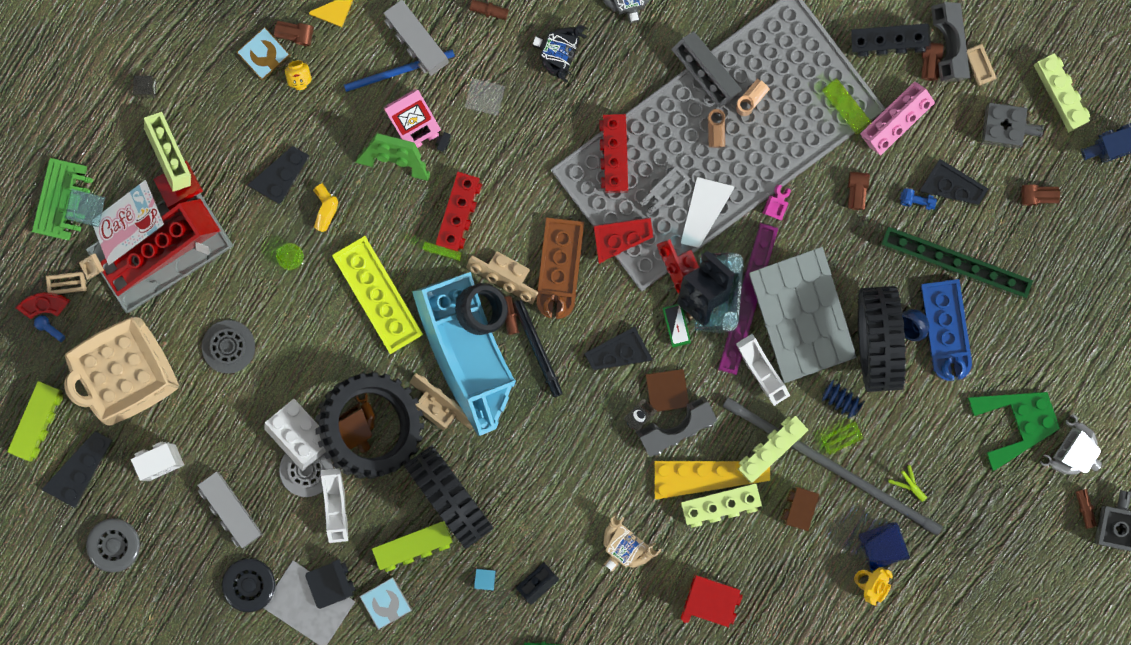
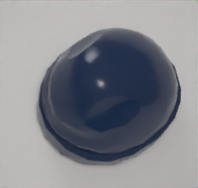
(915, 325)

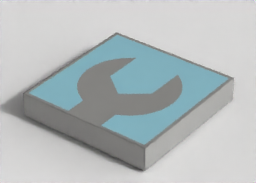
(385, 603)

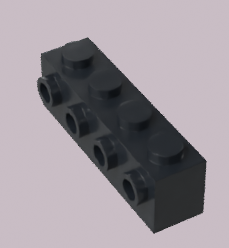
(891, 39)

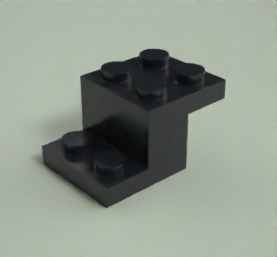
(705, 288)

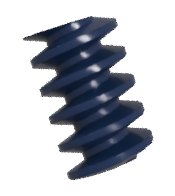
(842, 399)

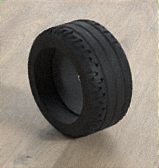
(498, 304)

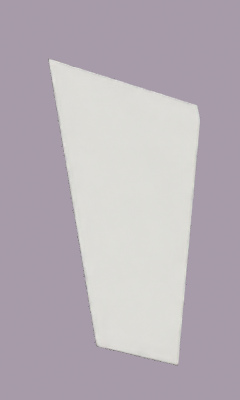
(704, 209)

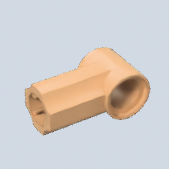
(752, 97)

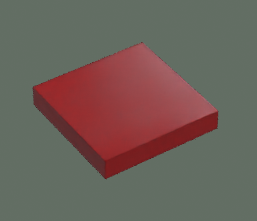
(174, 198)

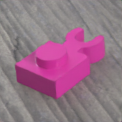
(776, 205)

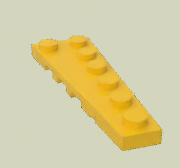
(691, 477)

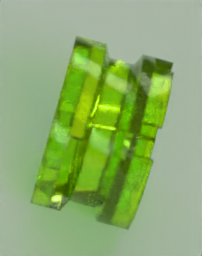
(290, 256)

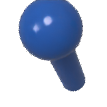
(42, 323)

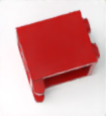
(711, 601)

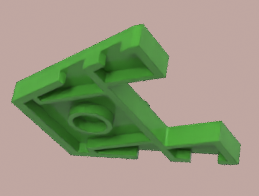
(394, 150)

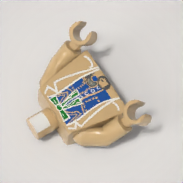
(625, 546)

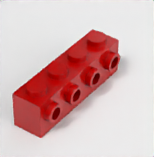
(615, 153)
(458, 210)

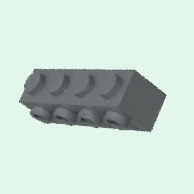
(706, 69)

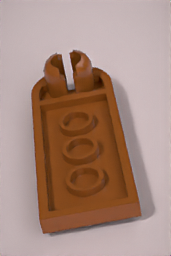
(559, 266)

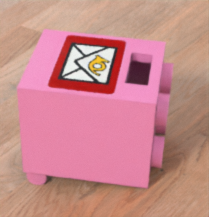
(411, 114)

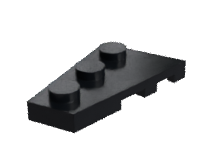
(280, 175)
(953, 184)

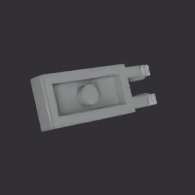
(666, 188)

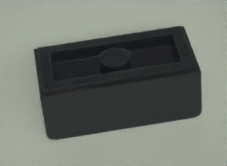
(537, 583)

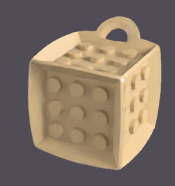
(120, 371)

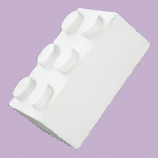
(295, 434)
(157, 462)

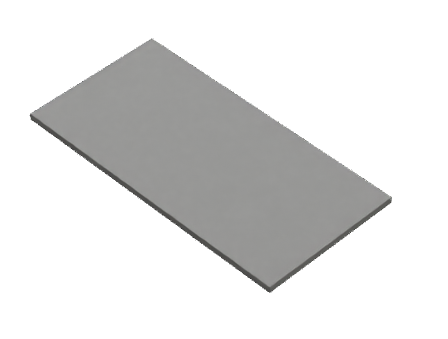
(767, 148)

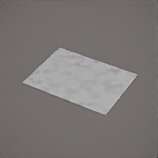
(297, 608)

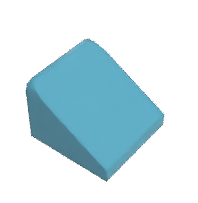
(484, 579)

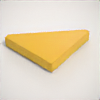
(333, 12)

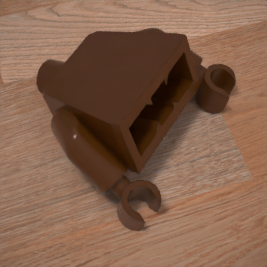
(357, 424)

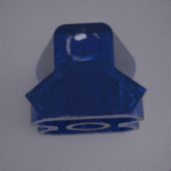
(883, 546)

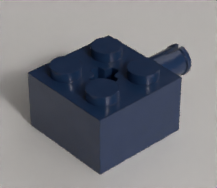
(1110, 145)

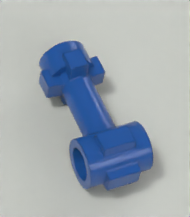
(907, 198)

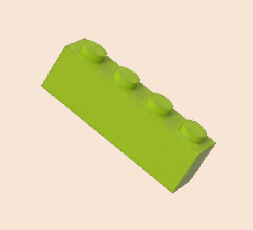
(35, 421)
(412, 545)

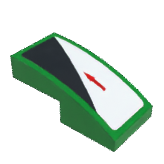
(676, 325)

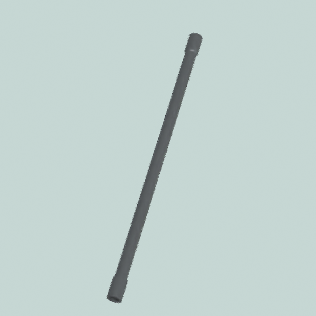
(925, 522)

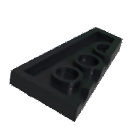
(76, 474)

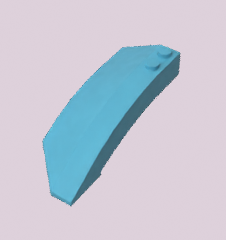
(467, 360)

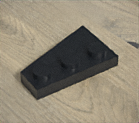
(619, 351)

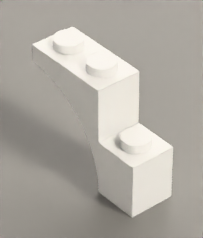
(762, 370)
(334, 505)

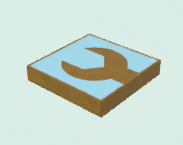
(263, 53)

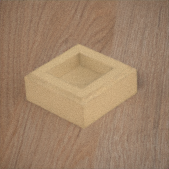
(91, 266)

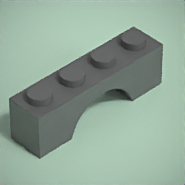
(949, 20)
(698, 416)

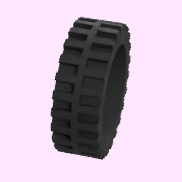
(881, 339)
(403, 405)
(448, 497)

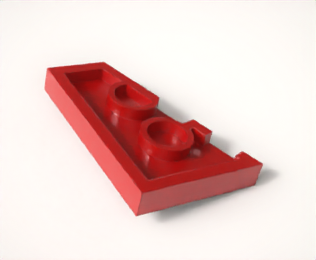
(620, 236)

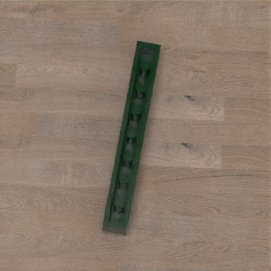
(956, 263)

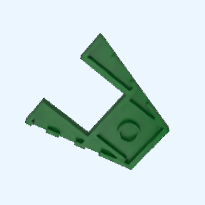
(1033, 418)

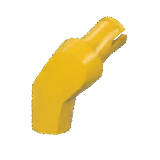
(327, 210)

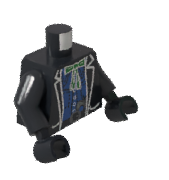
(559, 49)

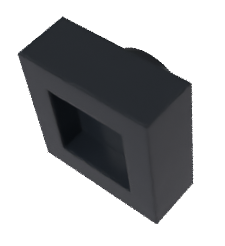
(443, 142)

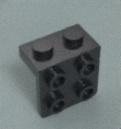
(330, 584)

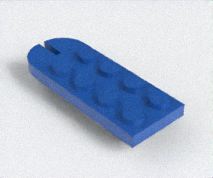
(947, 329)

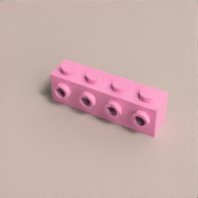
(897, 118)

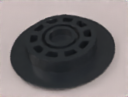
(248, 585)

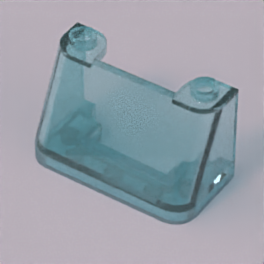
(726, 316)

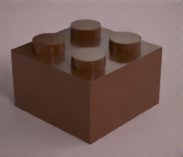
(800, 508)

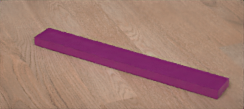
(759, 259)

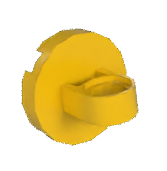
(877, 585)

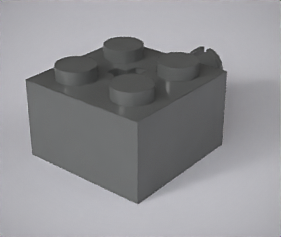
(1017, 125)
(1111, 518)

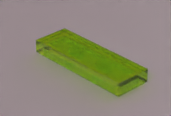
(846, 106)

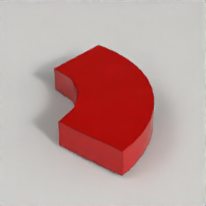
(42, 303)

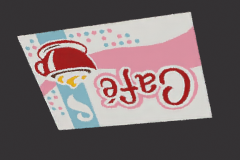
(128, 222)

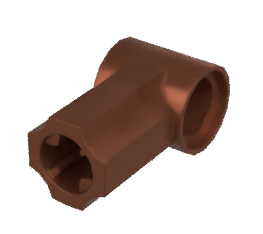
(299, 33)
(930, 65)
(858, 186)
(1037, 195)

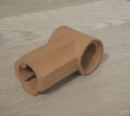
(716, 131)

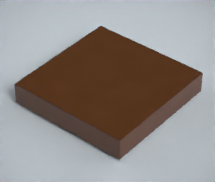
(667, 390)

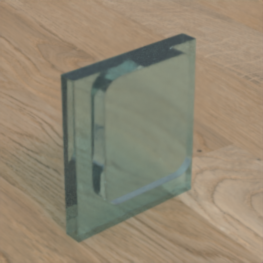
(85, 208)

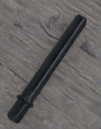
(548, 372)

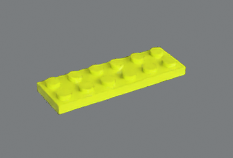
(377, 295)

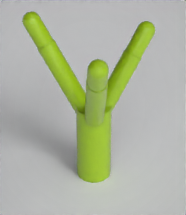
(912, 484)

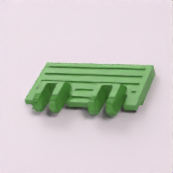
(54, 198)

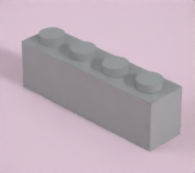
(415, 36)
(229, 509)

